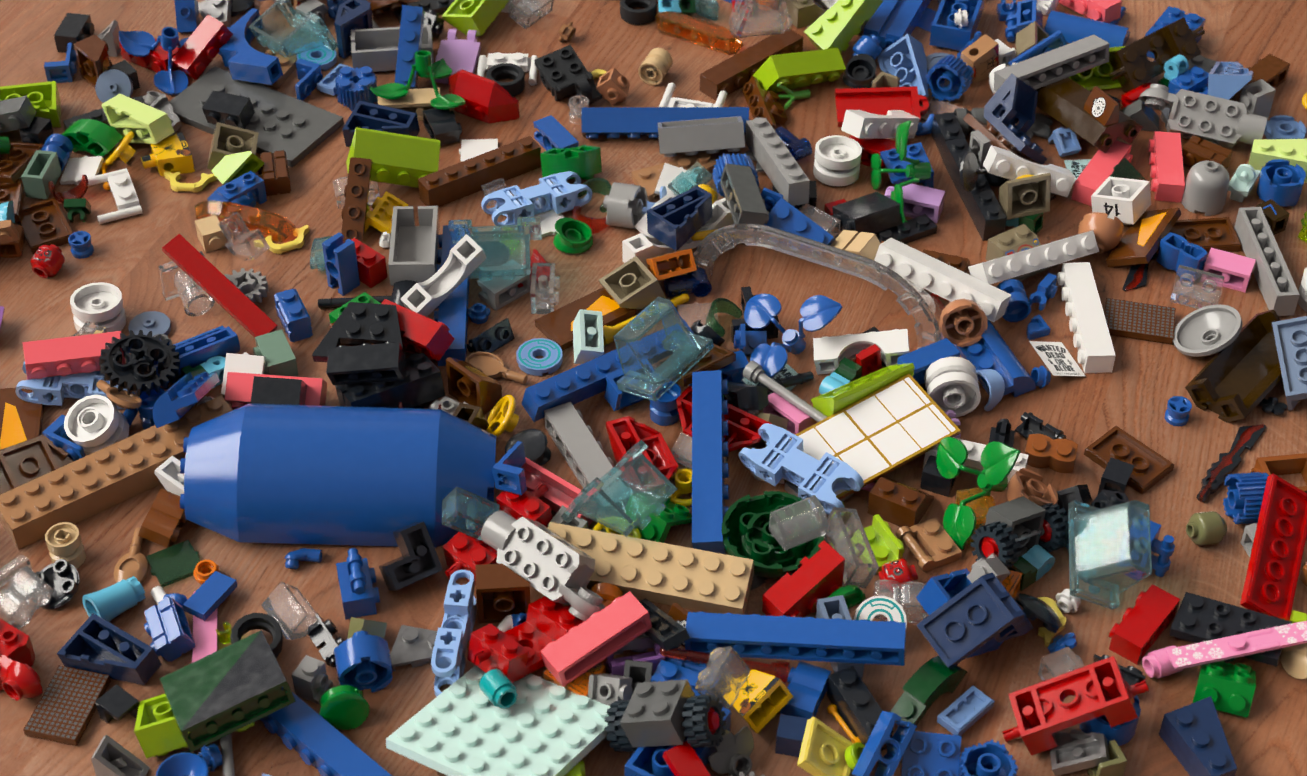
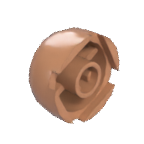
(1106, 230)
(963, 322)
(1029, 485)

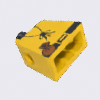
(170, 155)
(761, 699)

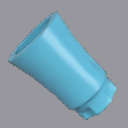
(114, 599)

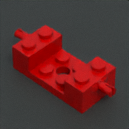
(466, 552)
(519, 648)
(1098, 692)

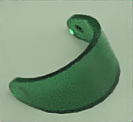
(598, 185)
(721, 305)

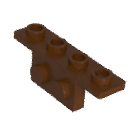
(764, 103)
(356, 198)

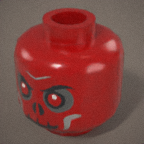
(47, 261)
(899, 571)

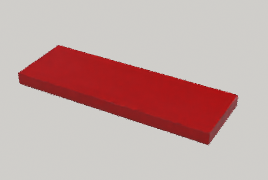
(1276, 550)

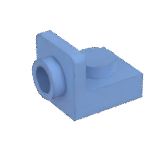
(1065, 141)

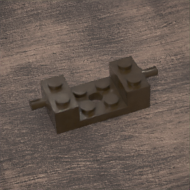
(1131, 61)

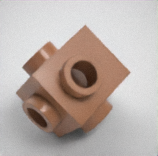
(613, 86)

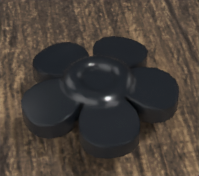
(1272, 405)

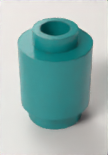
(498, 688)

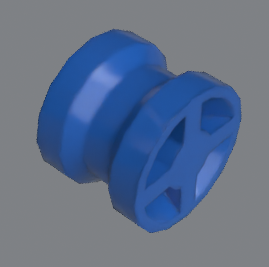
(80, 244)
(1178, 411)

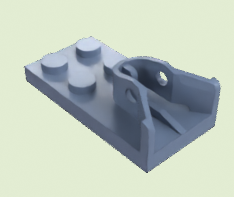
(1292, 354)

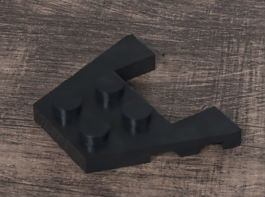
(361, 325)

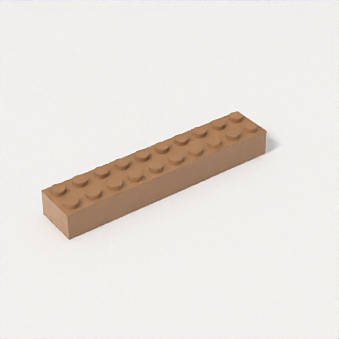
(98, 478)

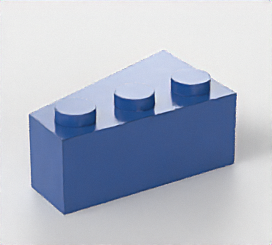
(789, 219)

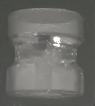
(576, 104)

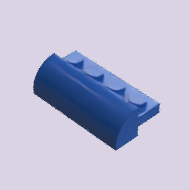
(1078, 27)
(205, 346)
(995, 354)
(182, 397)

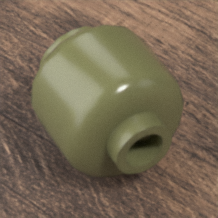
(1206, 528)

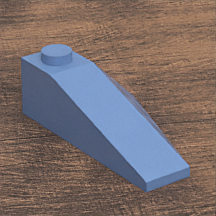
(908, 62)
(1227, 79)

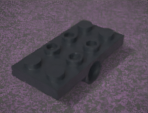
(1208, 619)

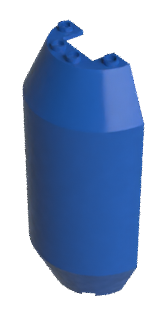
(331, 472)

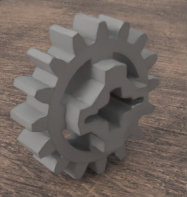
(250, 283)

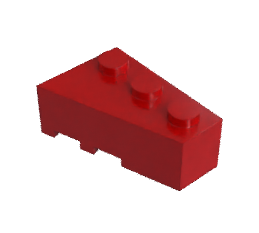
(422, 333)
(798, 593)

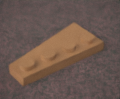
(649, 176)

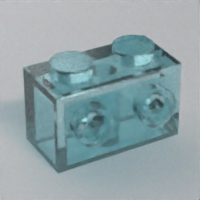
(467, 512)

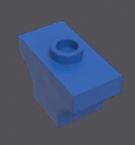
(186, 15)

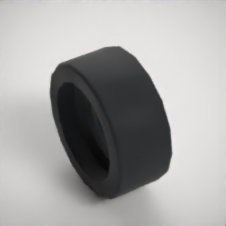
(640, 16)
(508, 71)
(262, 622)

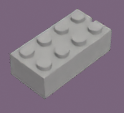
(380, 47)
(701, 135)
(412, 247)

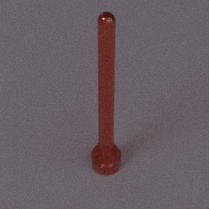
(778, 669)

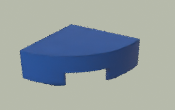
(1037, 328)

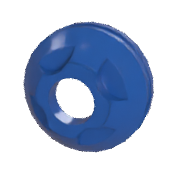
(183, 765)

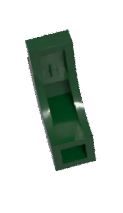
(925, 688)

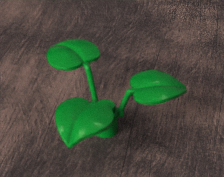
(425, 69)
(915, 171)
(997, 462)

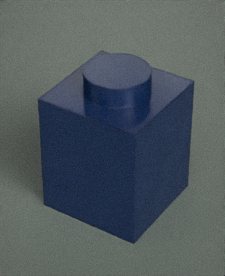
(790, 735)

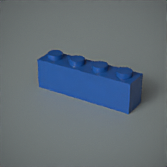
(409, 42)

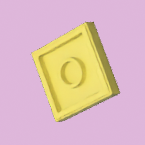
(823, 750)

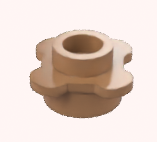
(567, 32)

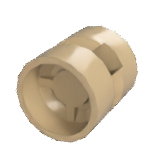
(655, 66)
(65, 543)

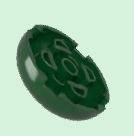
(751, 536)

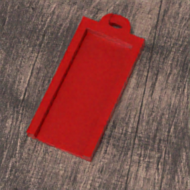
(880, 101)

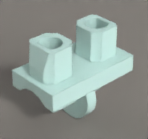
(1243, 182)

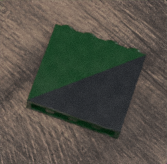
(226, 690)

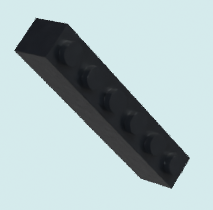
(979, 202)

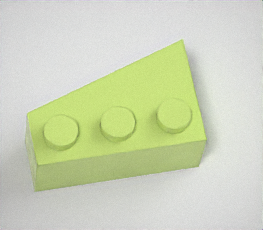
(131, 115)
(1287, 149)

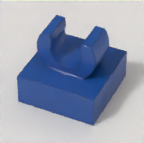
(1004, 8)

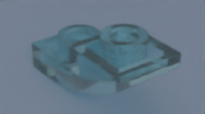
(707, 9)
(691, 178)
(317, 256)

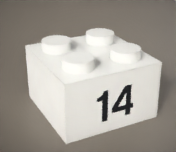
(1122, 198)

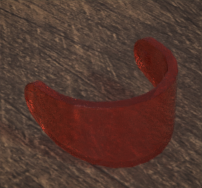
(75, 193)
(596, 224)

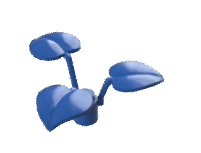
(139, 45)
(762, 309)

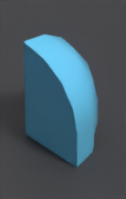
(7, 211)

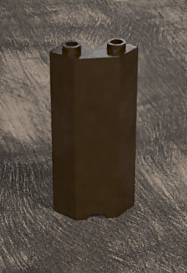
(1065, 103)
(1240, 373)

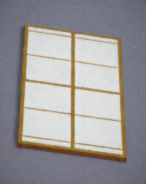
(881, 431)

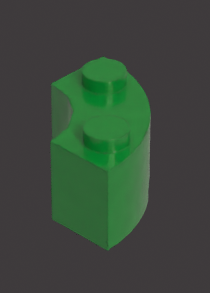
(92, 136)
(582, 160)

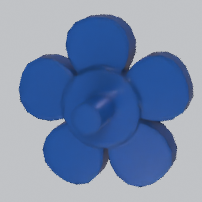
(1061, 642)

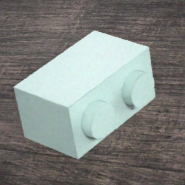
(588, 336)

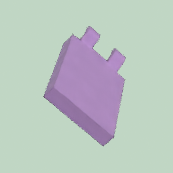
(459, 52)

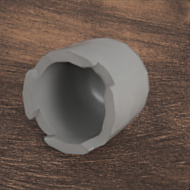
(1206, 188)

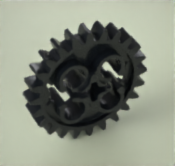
(139, 370)

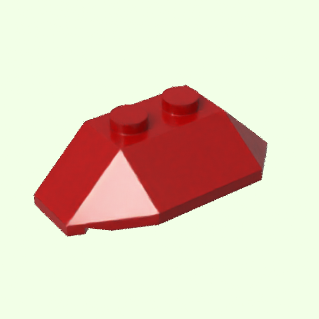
(483, 98)
(742, 425)
(627, 432)

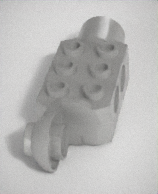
(1205, 116)
(544, 560)

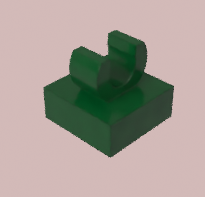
(77, 206)

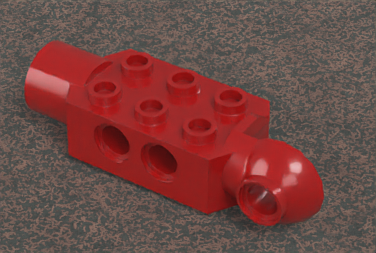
(16, 660)

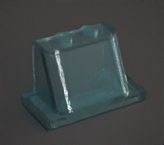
(289, 32)
(504, 246)
(657, 350)
(624, 494)
(1108, 550)

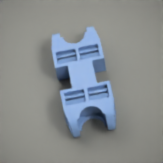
(547, 195)
(61, 387)
(787, 460)
(457, 625)

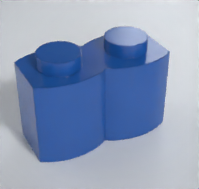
(1177, 251)
(808, 686)

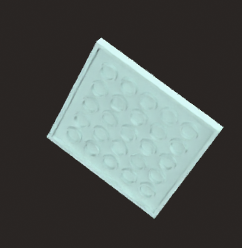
(469, 736)

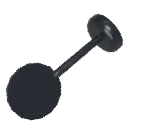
(969, 173)

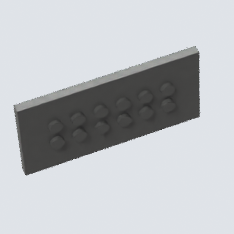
(279, 118)

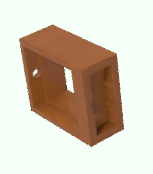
(1283, 465)

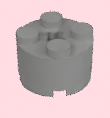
(625, 205)

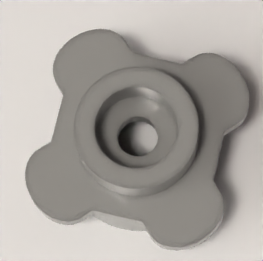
(151, 97)

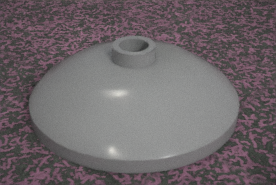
(1207, 330)

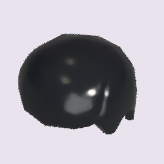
(706, 331)

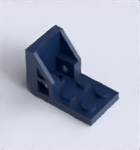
(349, 16)
(1015, 103)
(973, 619)

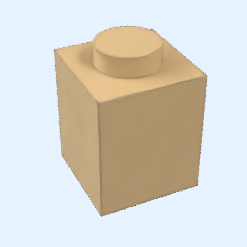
(210, 233)

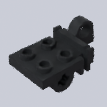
(566, 74)

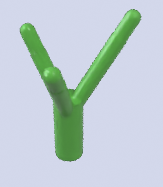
(792, 95)

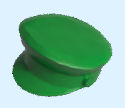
(572, 236)
(344, 707)

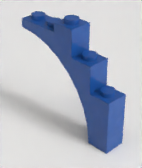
(245, 61)

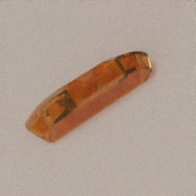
(698, 32)
(254, 218)

